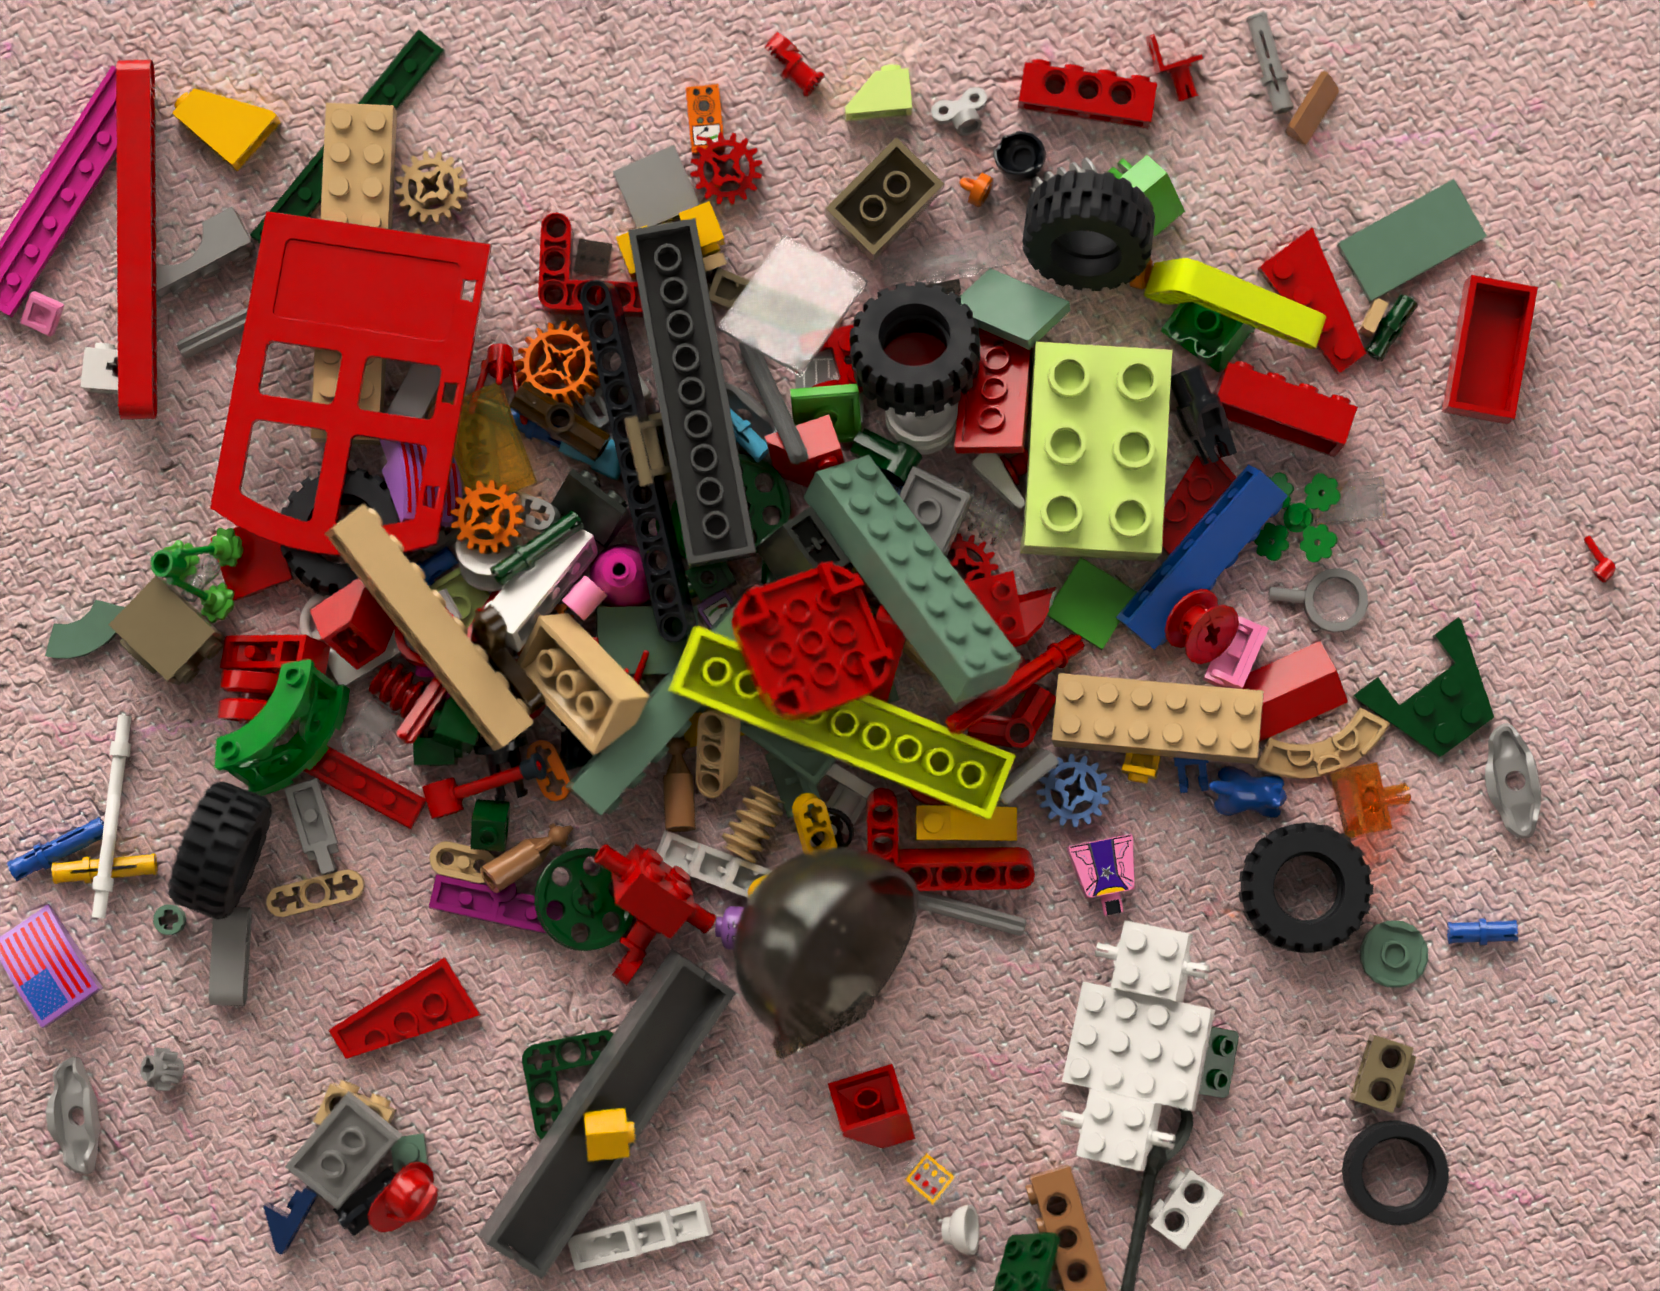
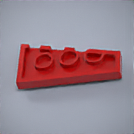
(412, 1009)

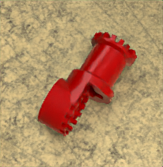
(796, 69)
(637, 940)

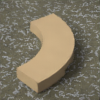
(1323, 757)

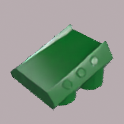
(1206, 334)

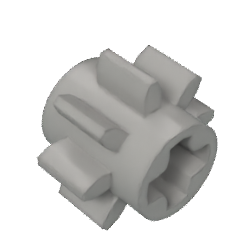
(162, 1069)

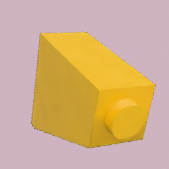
(225, 125)

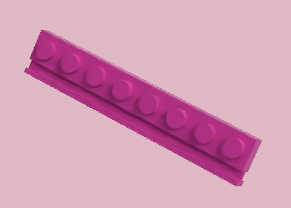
(58, 196)

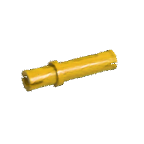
(64, 871)

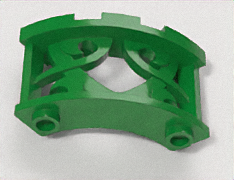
(300, 694)

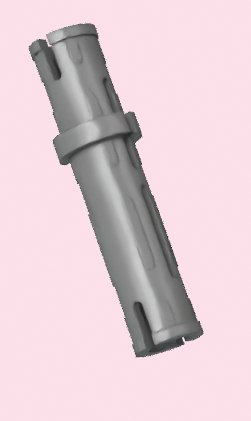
(1260, 26)

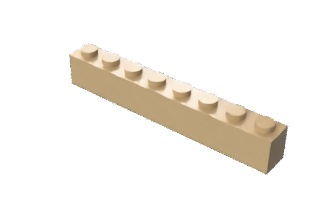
(430, 627)

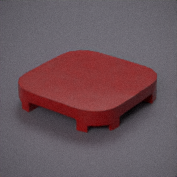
(811, 642)

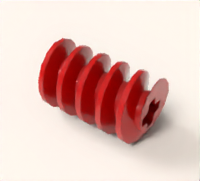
(398, 690)

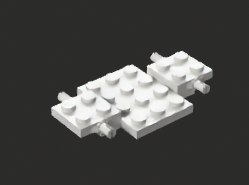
(1137, 1046)

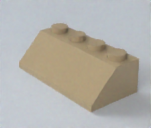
(581, 681)

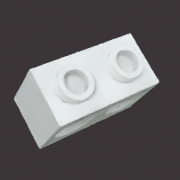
(1192, 1213)

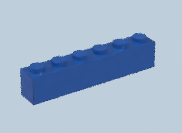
(1203, 553)

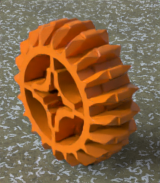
(571, 359)

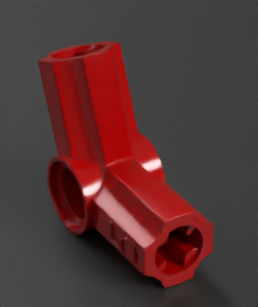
(1029, 713)

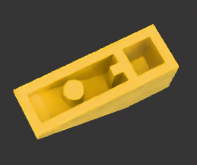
(954, 824)

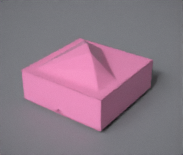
(42, 313)

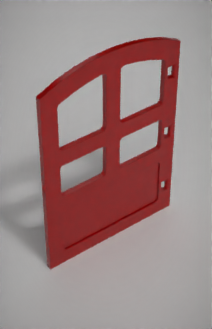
(362, 297)

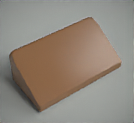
(1313, 108)

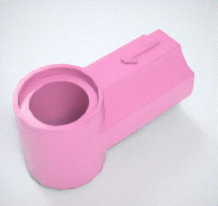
(584, 597)

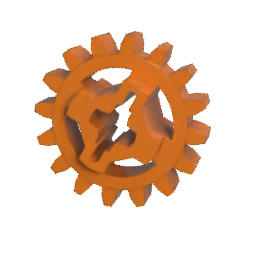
(476, 527)

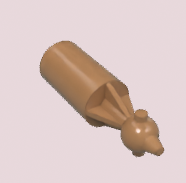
(678, 790)
(522, 858)

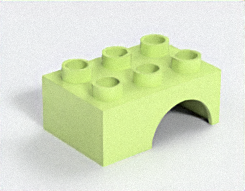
(1096, 451)

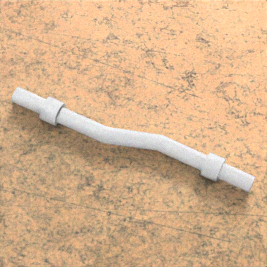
(103, 882)

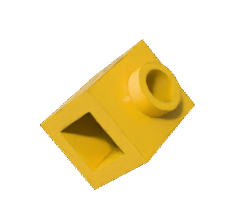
(608, 1134)

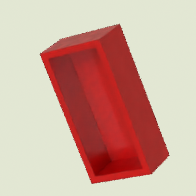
(1489, 349)
(1285, 409)

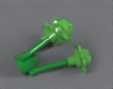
(180, 560)

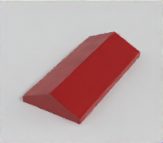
(1296, 689)

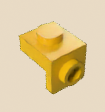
(1141, 767)

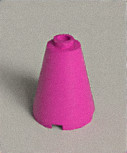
(622, 590)

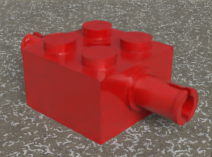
(653, 890)

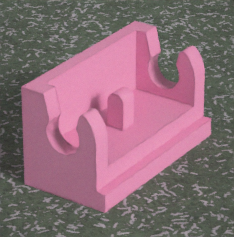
(1236, 661)

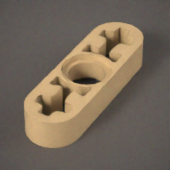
(288, 891)

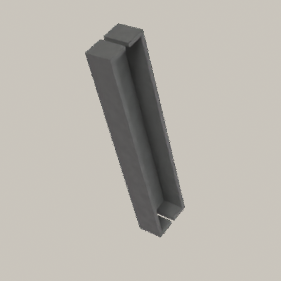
(631, 1074)

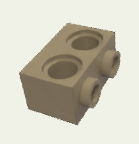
(1372, 1071)

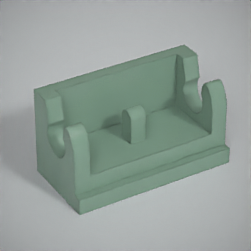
(789, 783)

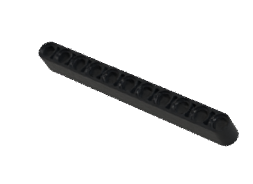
(658, 506)

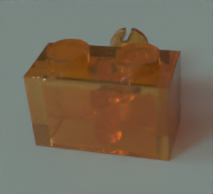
(1365, 801)

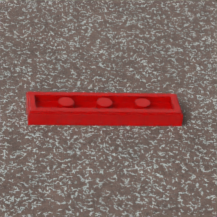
(368, 787)

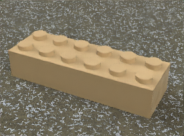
(1157, 718)

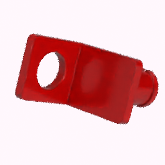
(1179, 70)

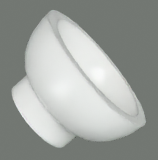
(962, 1230)

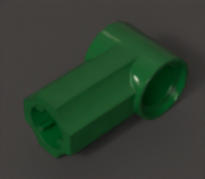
(891, 458)

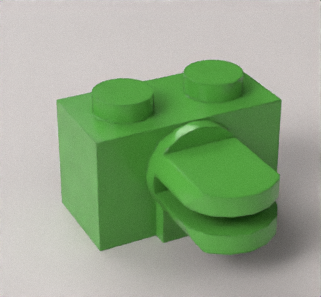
(1157, 188)

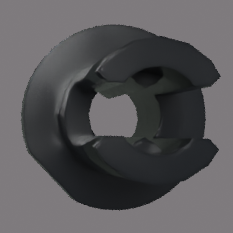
(508, 753)

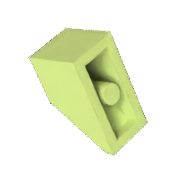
(883, 95)

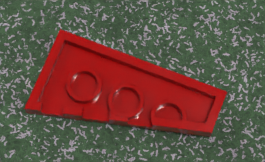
(1305, 277)

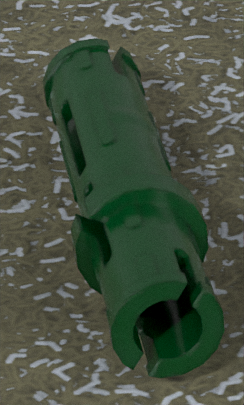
(526, 555)

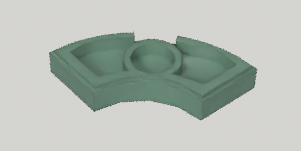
(84, 635)

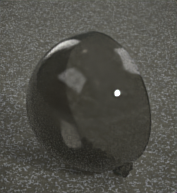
(822, 942)

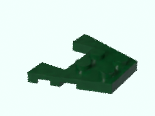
(1443, 709)

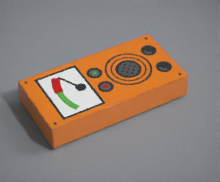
(704, 115)

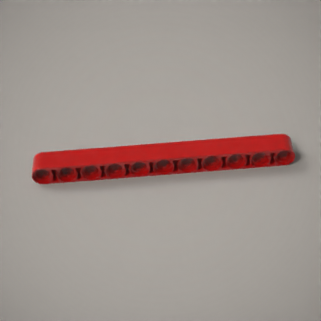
(136, 239)

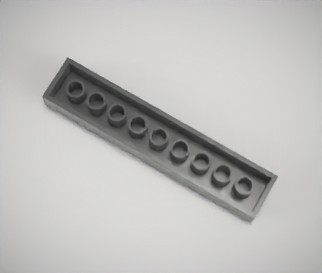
(692, 393)

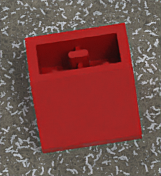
(353, 624)

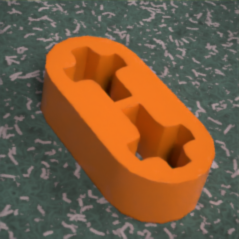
(556, 767)

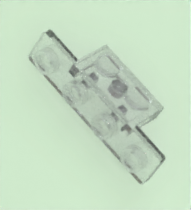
(948, 258)

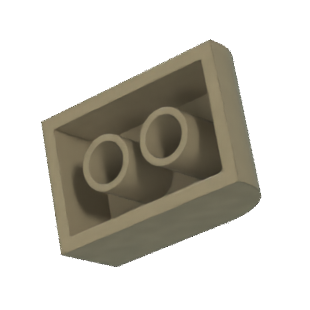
(884, 199)

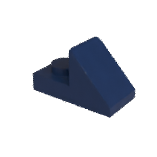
(284, 1225)

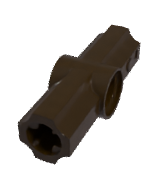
(542, 409)

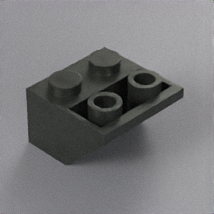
(599, 512)
(800, 546)

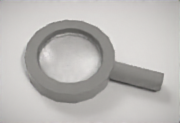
(1331, 600)

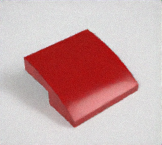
(258, 568)

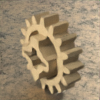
(440, 176)

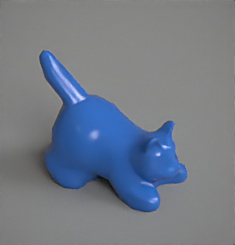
(1243, 792)

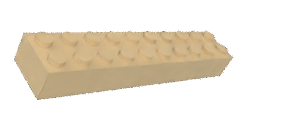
(359, 192)

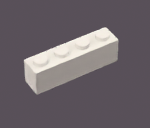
(543, 587)

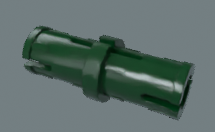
(1391, 327)

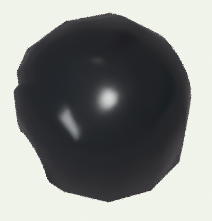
(1020, 156)

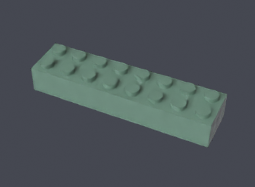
(912, 578)
(622, 762)

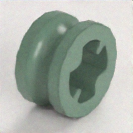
(162, 912)

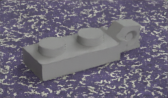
(313, 823)

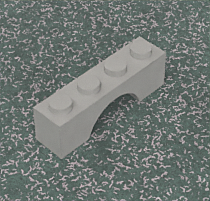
(222, 241)

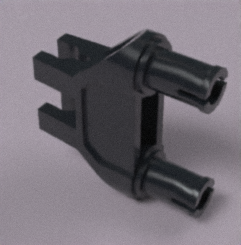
(1202, 416)

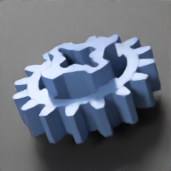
(1088, 795)

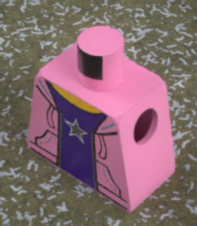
(1105, 870)

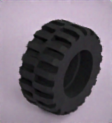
(1088, 230)
(915, 311)
(358, 489)
(220, 850)
(1351, 878)

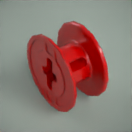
(1201, 626)

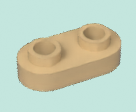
(464, 861)

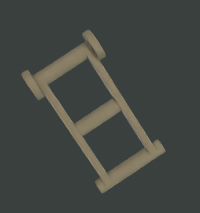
(651, 441)

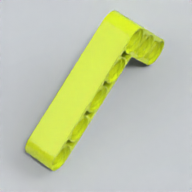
(1195, 282)

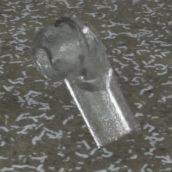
(206, 572)

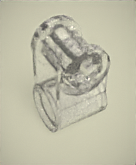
(374, 723)

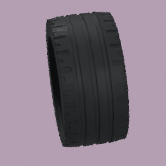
(1437, 1175)

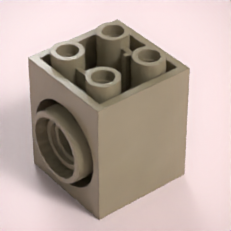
(166, 632)

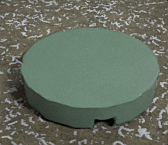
(1393, 953)

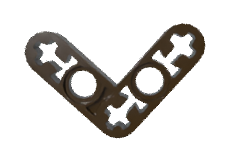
(490, 634)

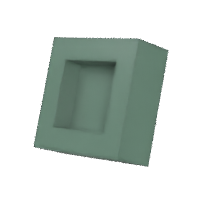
(409, 1150)

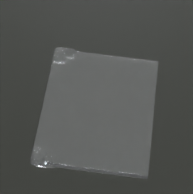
(792, 305)

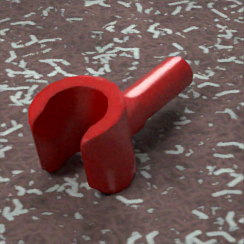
(1606, 567)

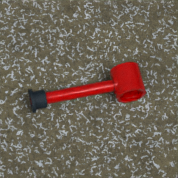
(446, 796)

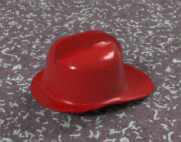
(406, 1199)

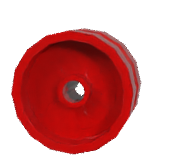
(255, 692)

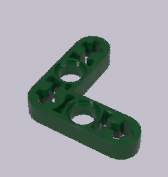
(548, 1073)

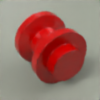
(1016, 465)

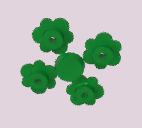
(1300, 518)

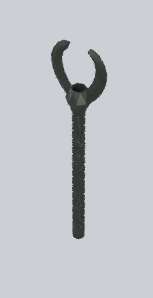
(1155, 1161)

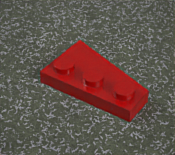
(1192, 499)

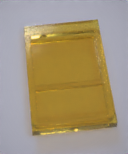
(490, 443)

